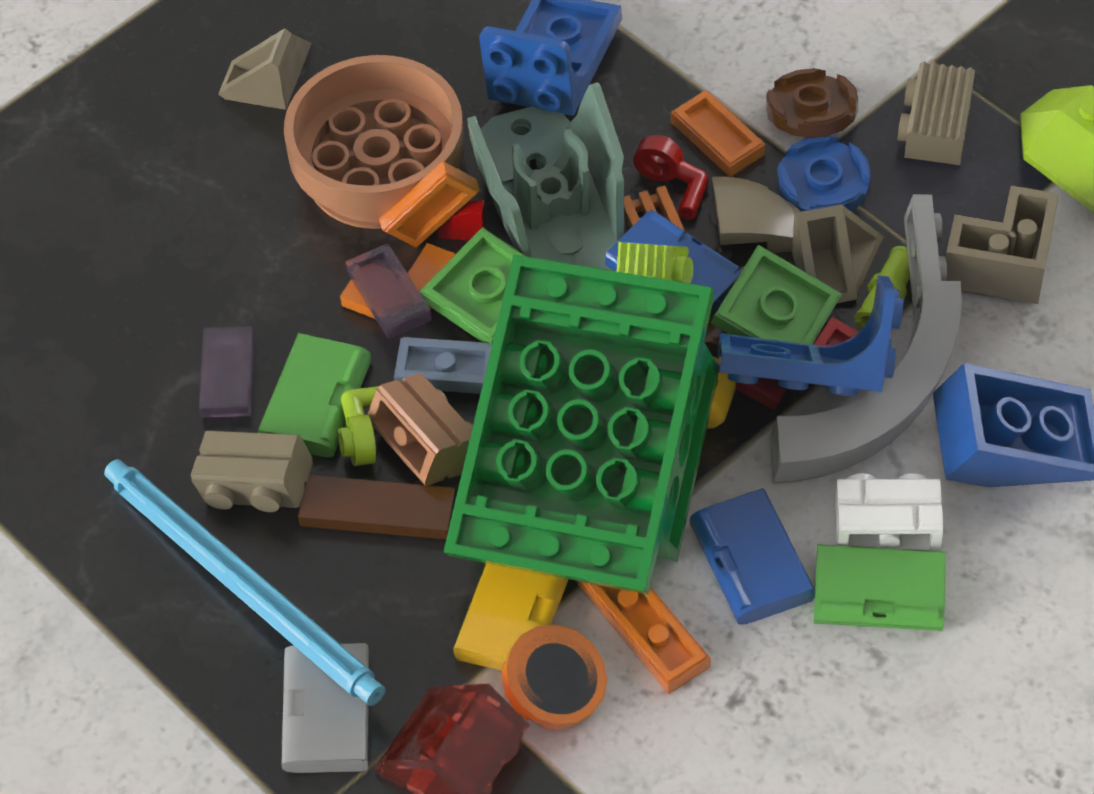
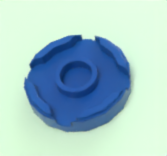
(823, 174)

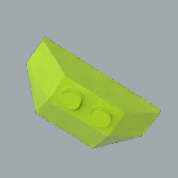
(1060, 140)

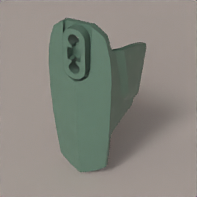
(575, 199)

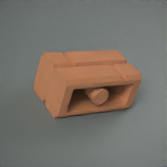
(421, 428)

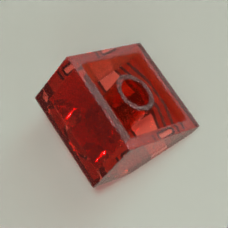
(454, 741)

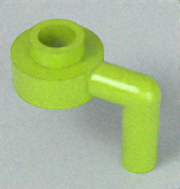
(357, 437)

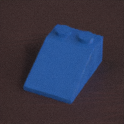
(1013, 429)

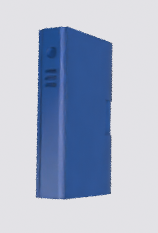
(708, 266)
(752, 557)

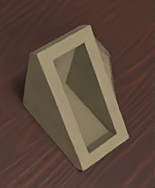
(267, 71)
(835, 248)

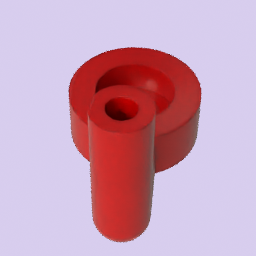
(661, 161)

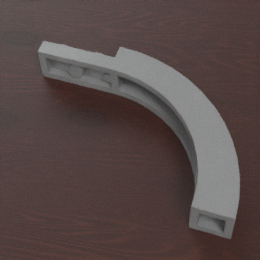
(849, 434)

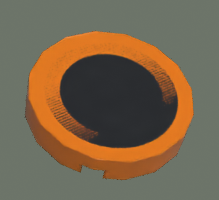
(554, 677)

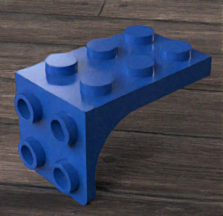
(549, 54)
(844, 367)

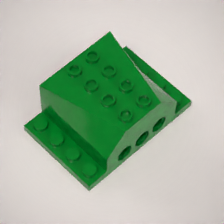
(587, 425)

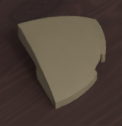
(752, 214)

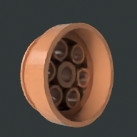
(371, 134)

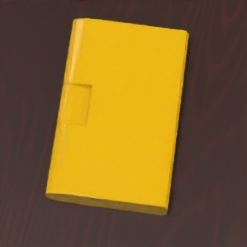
(502, 610)

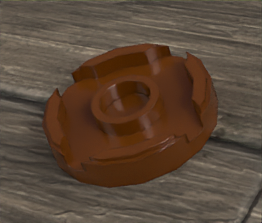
(812, 103)

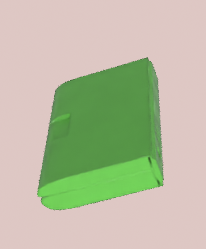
(311, 391)
(880, 587)

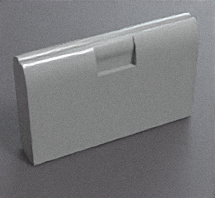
(321, 721)

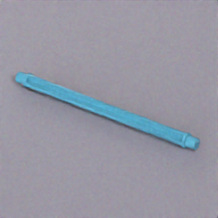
(246, 583)

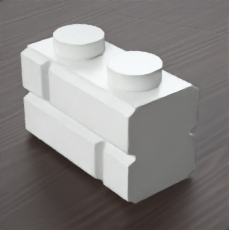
(889, 512)

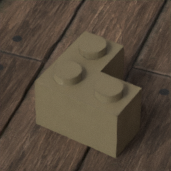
(1005, 256)

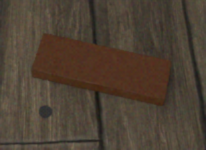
(377, 507)

